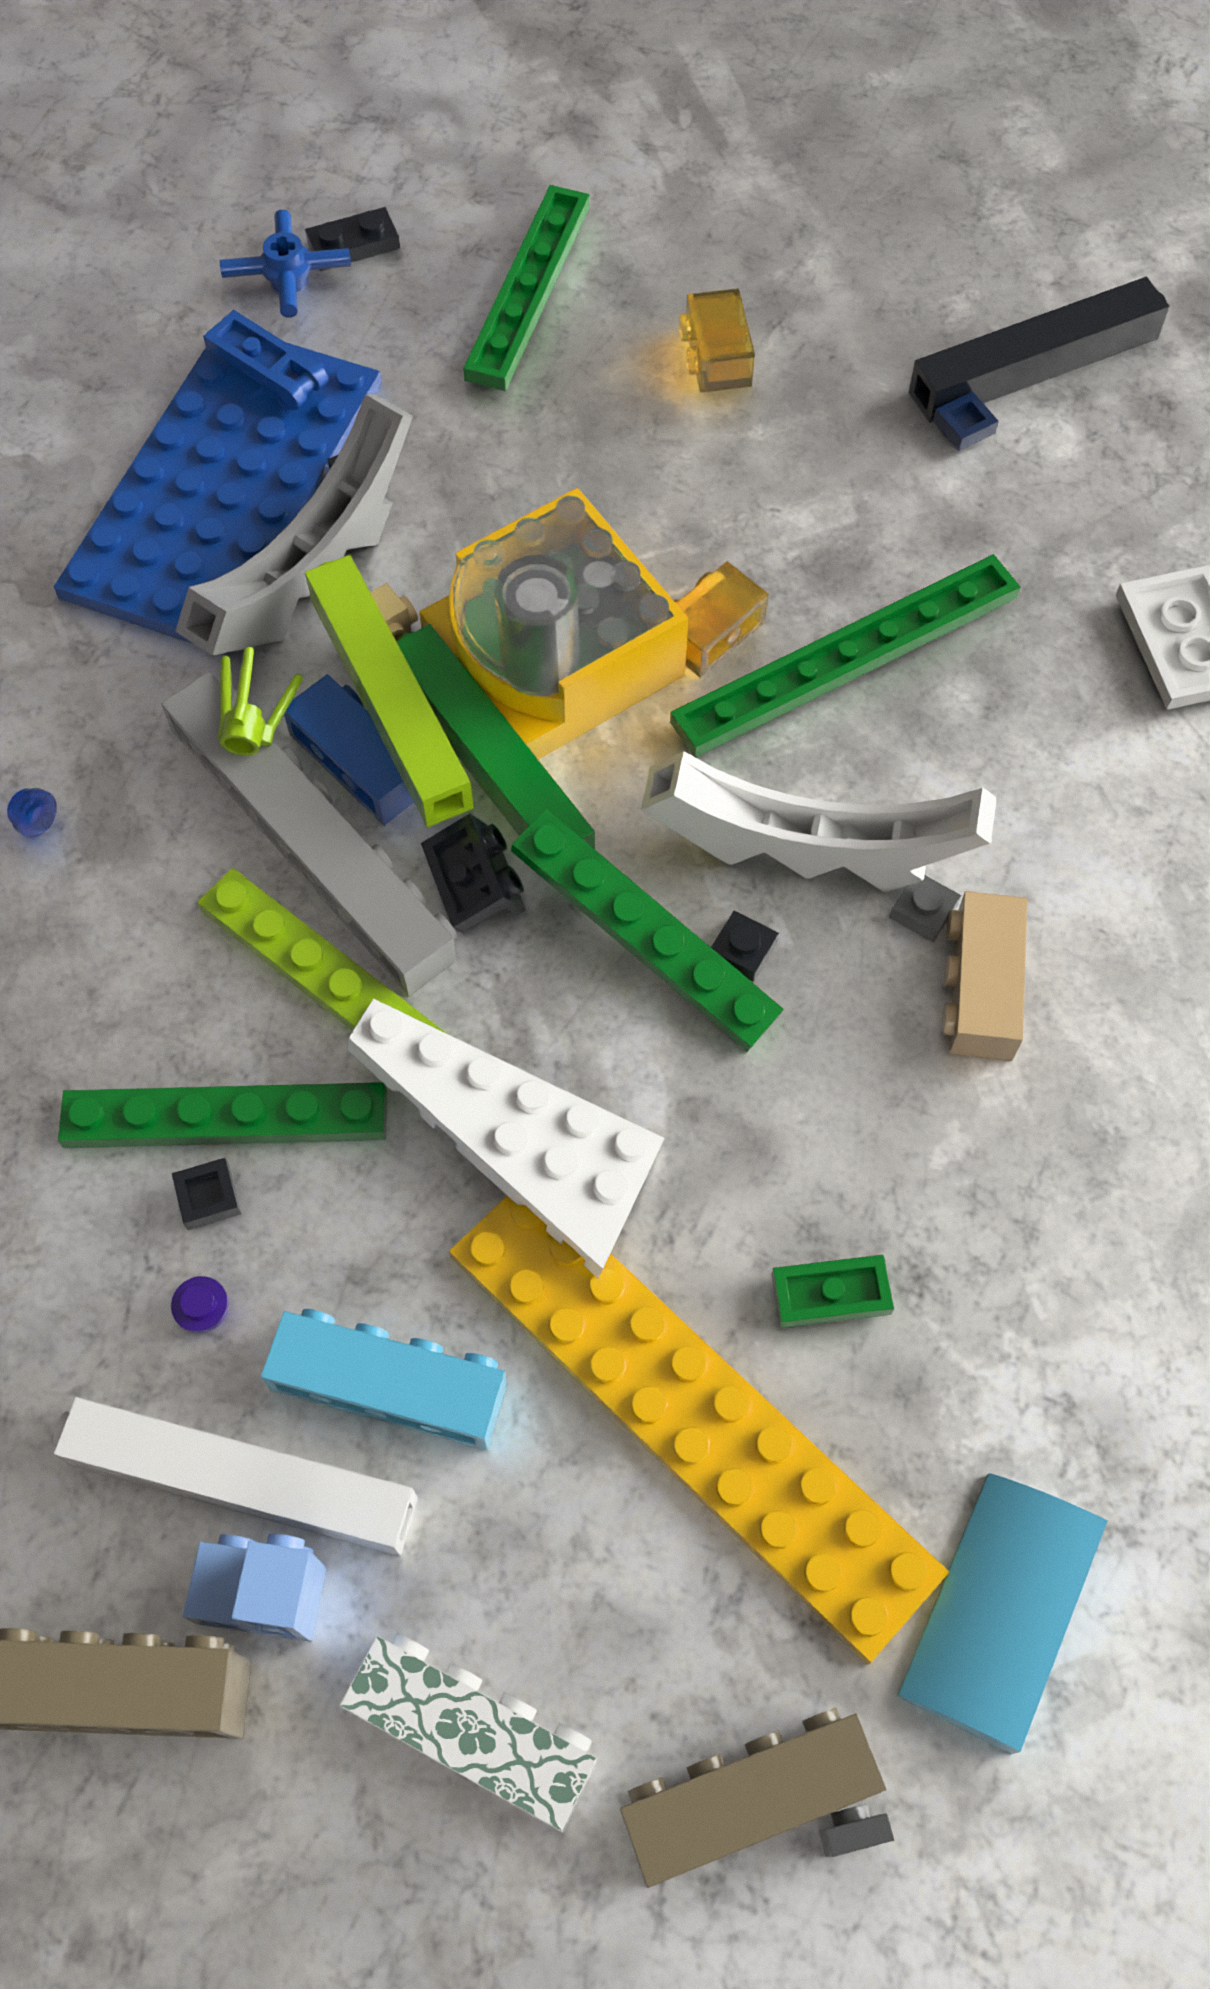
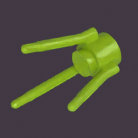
(242, 726)

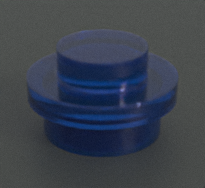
(32, 811)

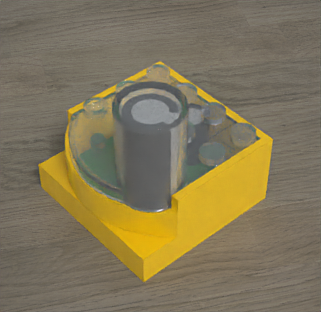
(560, 623)

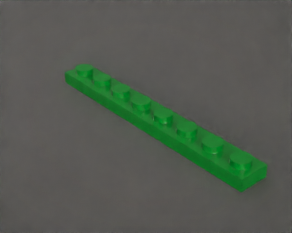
(843, 655)

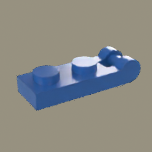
(265, 358)

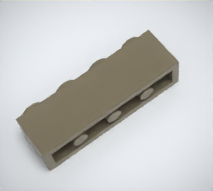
(751, 1798)

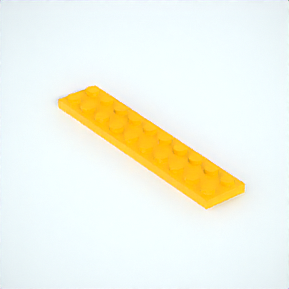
(707, 1428)

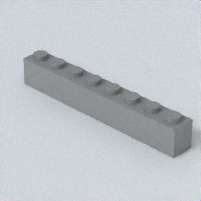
(319, 842)

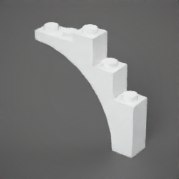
(814, 836)

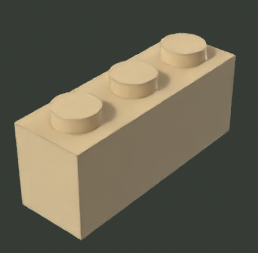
(986, 976)

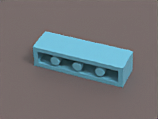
(386, 1378)

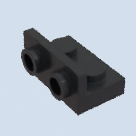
(473, 872)

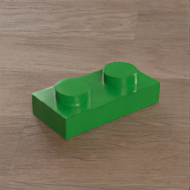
(832, 1291)

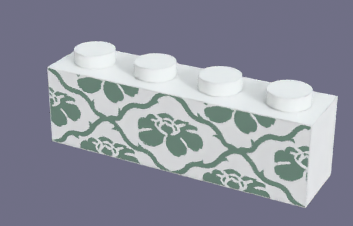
(471, 1732)

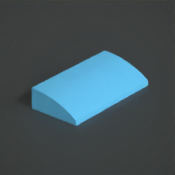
(1003, 1612)

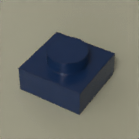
(965, 421)

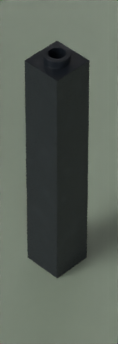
(1041, 347)

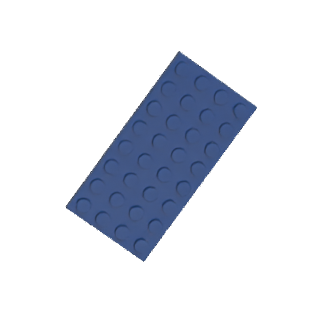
(210, 488)

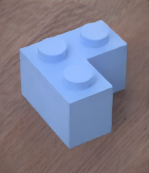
(257, 1586)

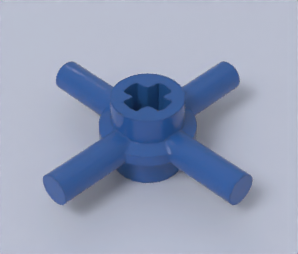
(285, 263)

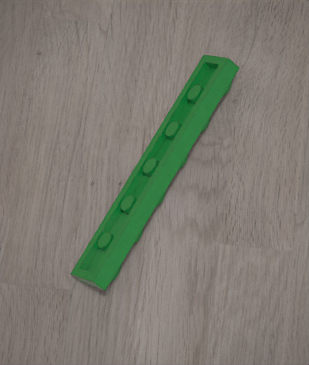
(526, 288)
(646, 930)
(223, 1115)

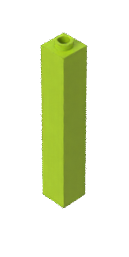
(389, 691)

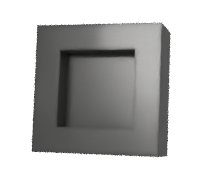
(925, 907)
(855, 1831)

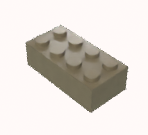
(122, 1688)

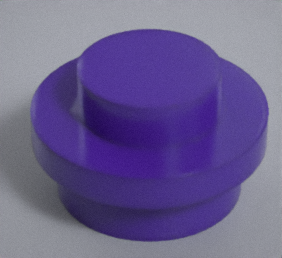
(199, 1304)

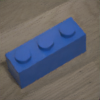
(345, 742)

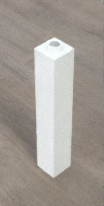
(236, 1475)

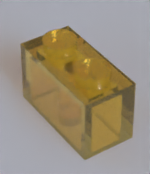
(718, 340)
(721, 615)

